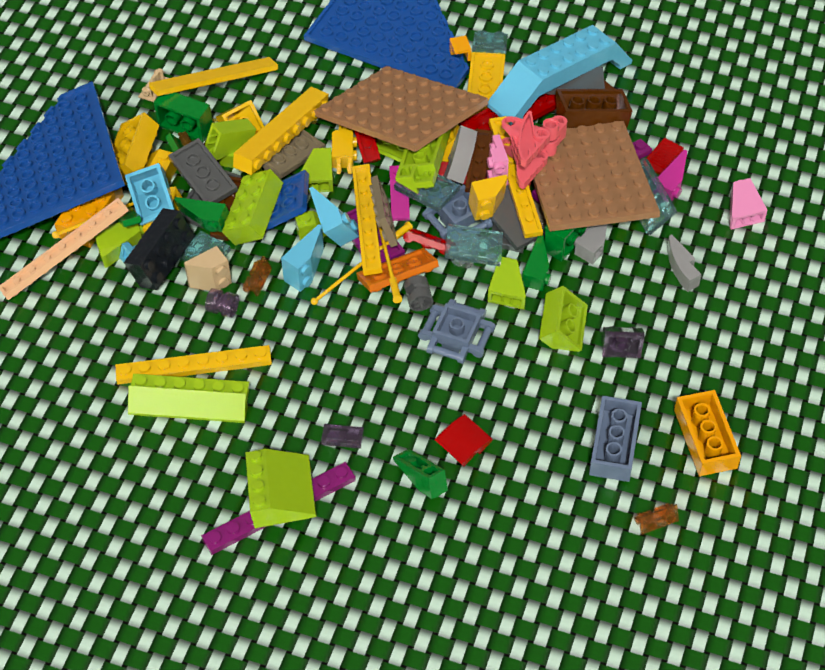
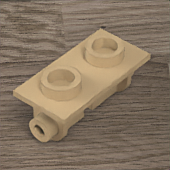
(147, 93)

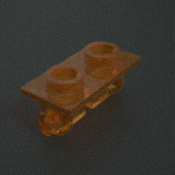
(258, 276)
(659, 518)

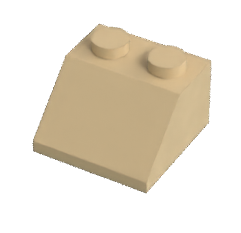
(208, 270)

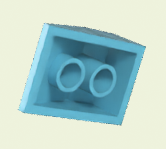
(149, 192)
(333, 221)
(303, 259)

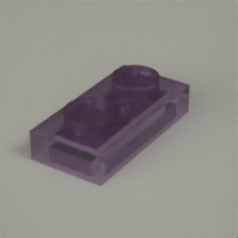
(342, 436)

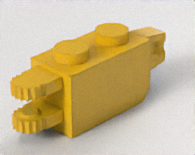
(343, 149)

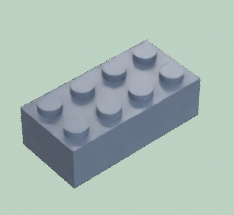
(615, 438)

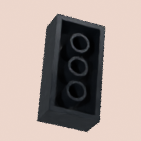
(159, 249)

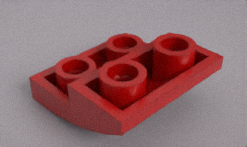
(463, 439)

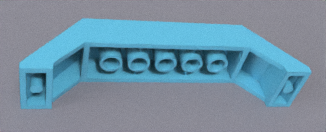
(554, 67)

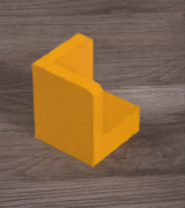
(460, 45)

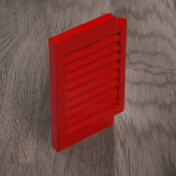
(664, 155)

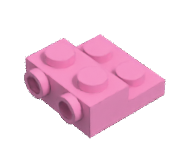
(498, 159)

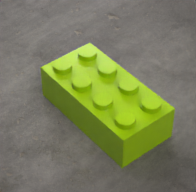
(252, 207)

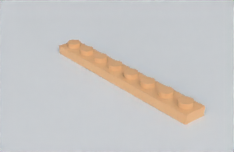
(63, 248)

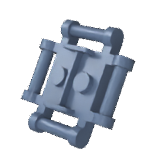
(455, 212)
(456, 330)

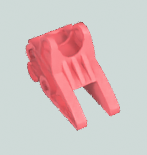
(532, 144)

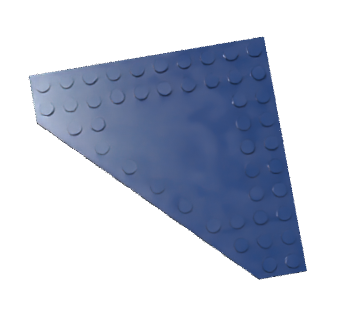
(392, 34)
(60, 163)

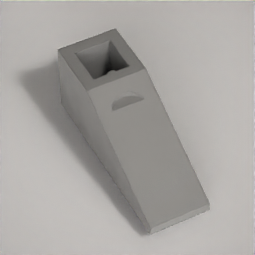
(591, 243)

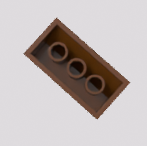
(592, 106)

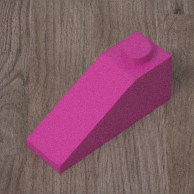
(672, 176)
(399, 201)

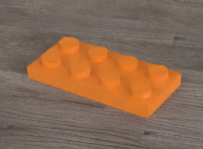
(403, 268)

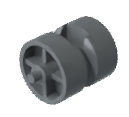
(418, 293)

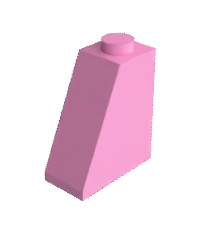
(746, 205)

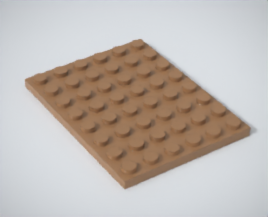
(401, 108)
(594, 180)

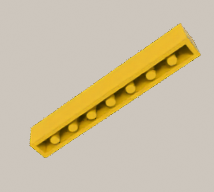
(279, 131)

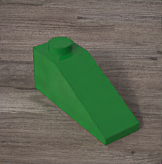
(205, 213)
(536, 271)
(422, 473)

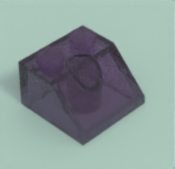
(622, 342)

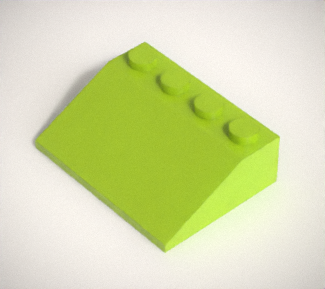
(279, 487)

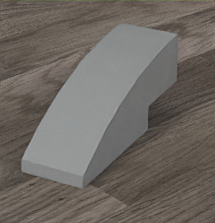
(461, 154)
(683, 264)

